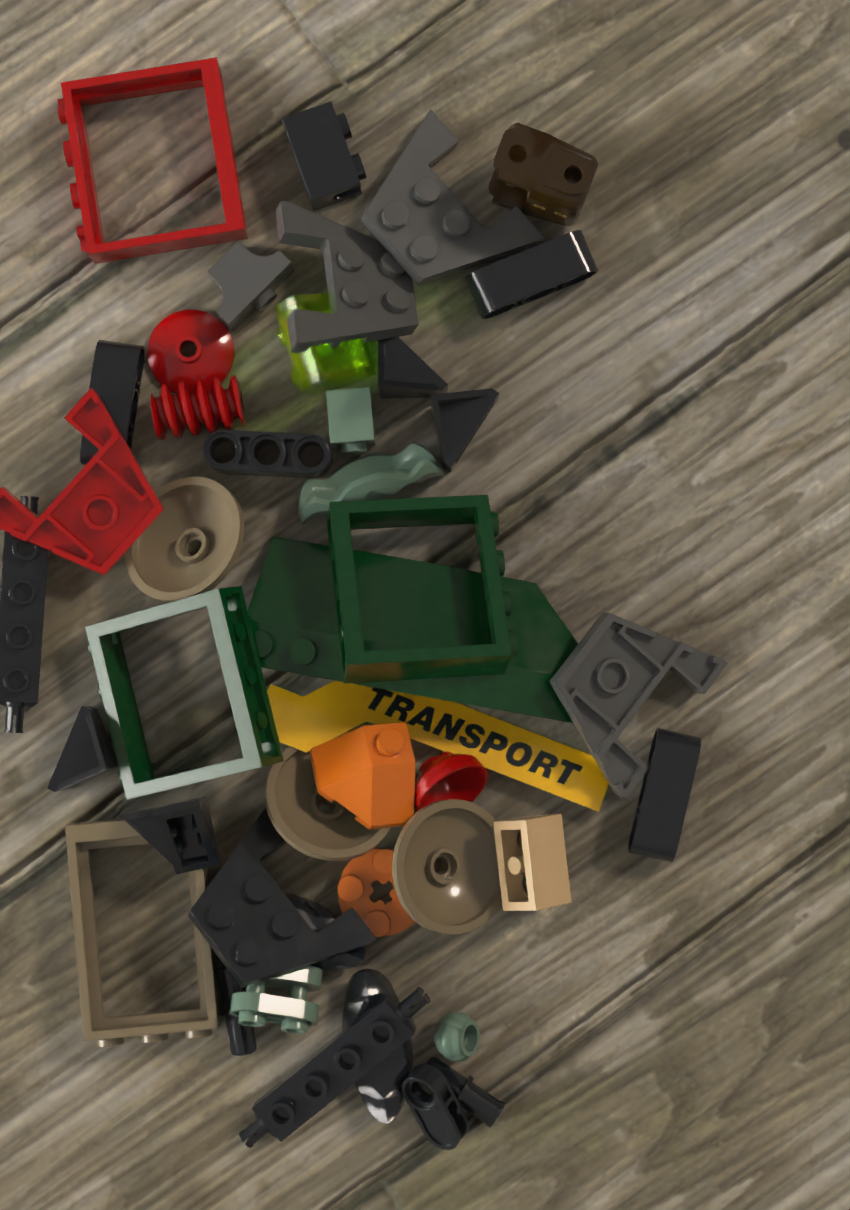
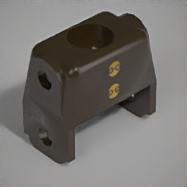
(546, 172)

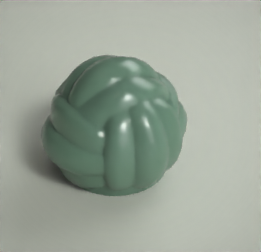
(456, 1036)

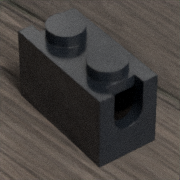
(323, 155)

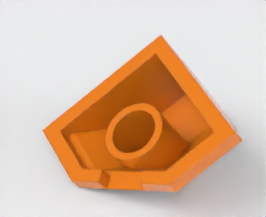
(369, 774)

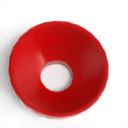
(449, 778)

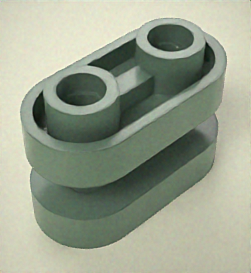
(292, 1013)

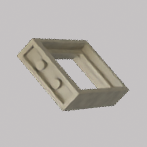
(150, 1026)

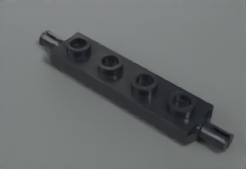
(21, 623)
(334, 1067)

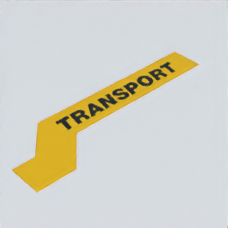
(444, 725)

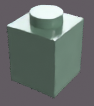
(350, 420)

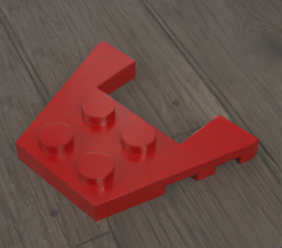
(102, 505)

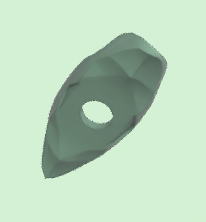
(367, 478)

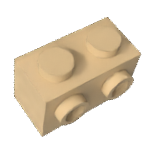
(532, 862)

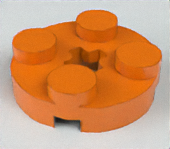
(356, 888)

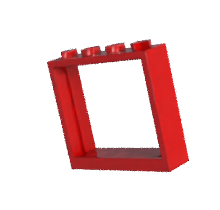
(77, 154)

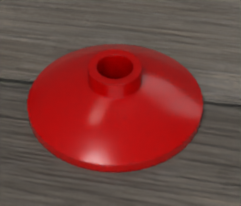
(213, 353)

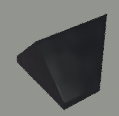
(405, 373)
(457, 420)
(85, 752)
(179, 833)

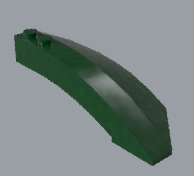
(407, 608)

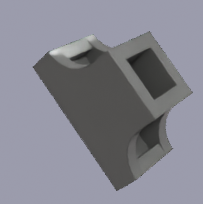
(247, 282)

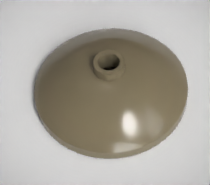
(194, 516)
(295, 813)
(466, 885)

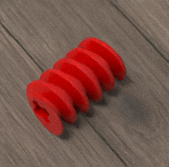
(197, 408)

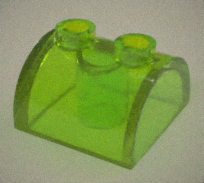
(323, 366)

